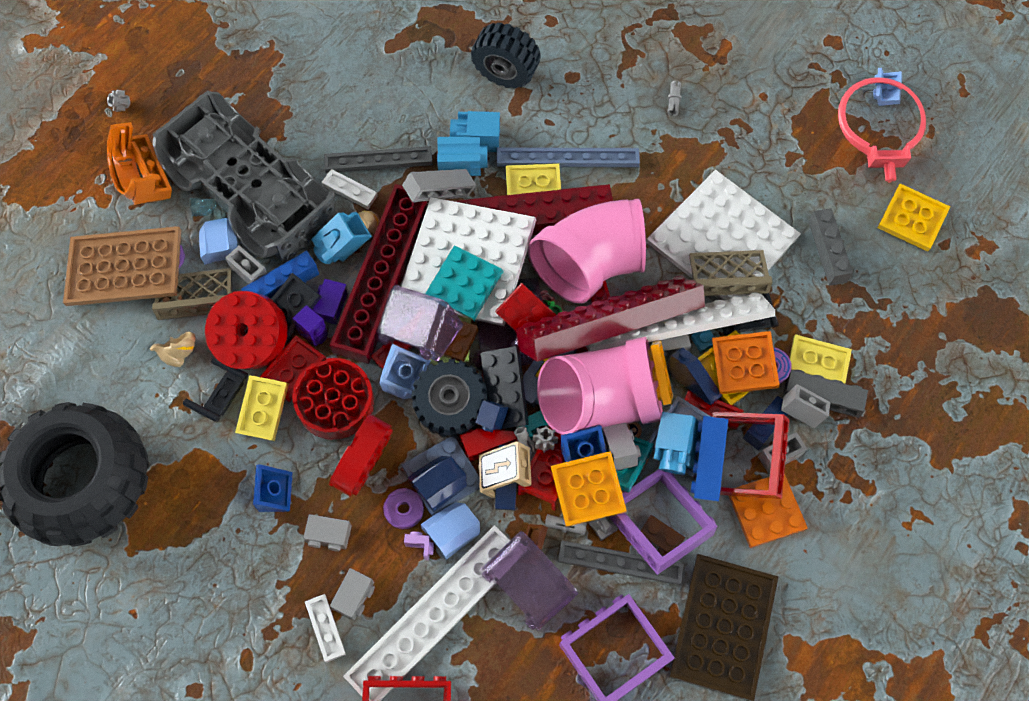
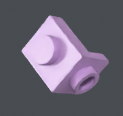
(417, 540)

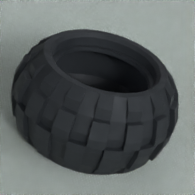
(101, 503)

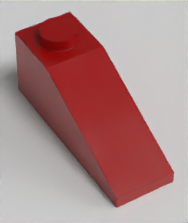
(481, 441)

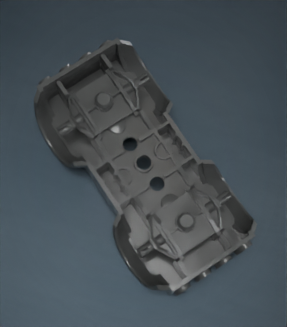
(266, 219)

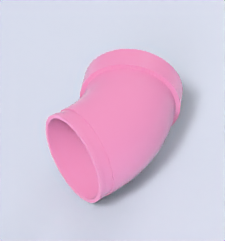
(590, 248)
(599, 388)

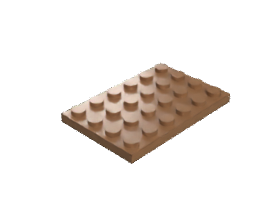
(122, 266)

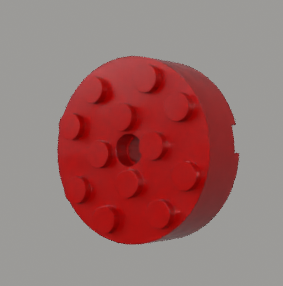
(227, 324)
(335, 417)
(361, 456)

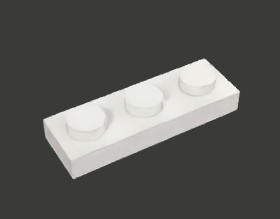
(349, 189)
(325, 628)

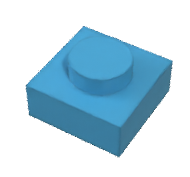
(703, 340)

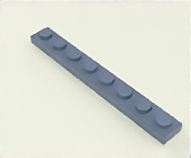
(569, 157)

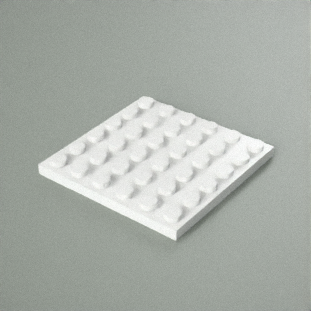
(721, 220)
(482, 231)

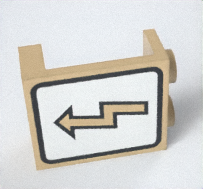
(504, 467)

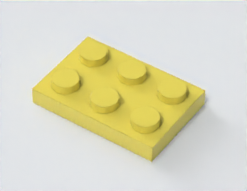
(532, 178)
(820, 358)
(262, 408)

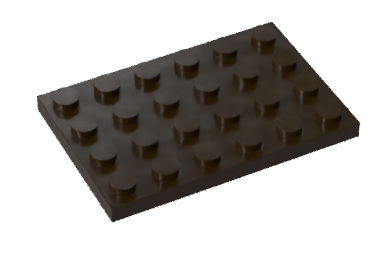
(724, 627)

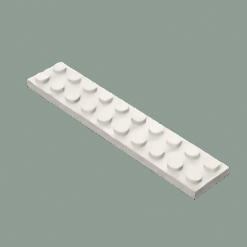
(712, 316)
(429, 618)

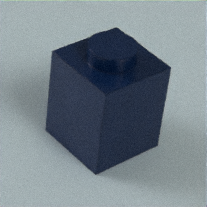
(491, 415)

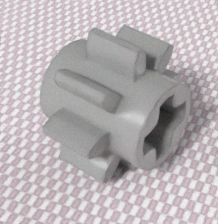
(118, 100)
(545, 439)

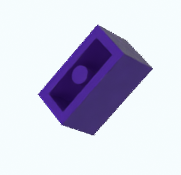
(332, 300)
(310, 326)

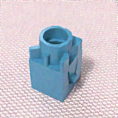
(478, 124)
(461, 154)
(340, 237)
(676, 442)

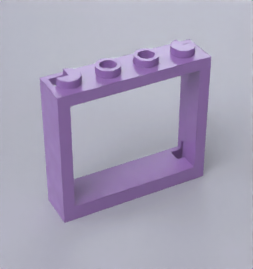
(642, 544)
(587, 625)

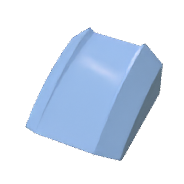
(216, 240)
(401, 371)
(452, 528)

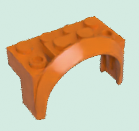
(125, 175)

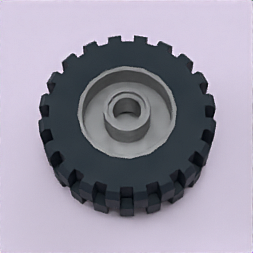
(505, 55)
(448, 397)

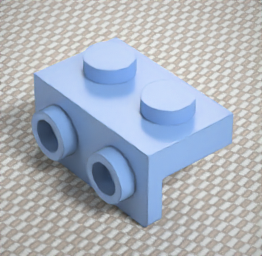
(886, 93)

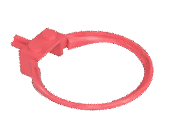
(881, 158)

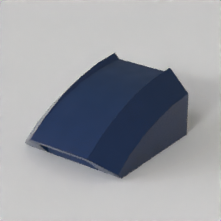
(439, 481)

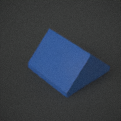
(582, 443)
(272, 489)

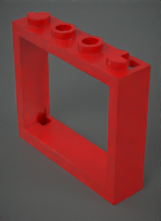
(778, 452)
(416, 682)

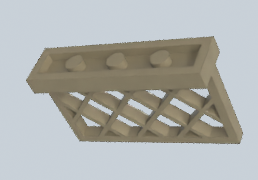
(731, 284)
(193, 305)

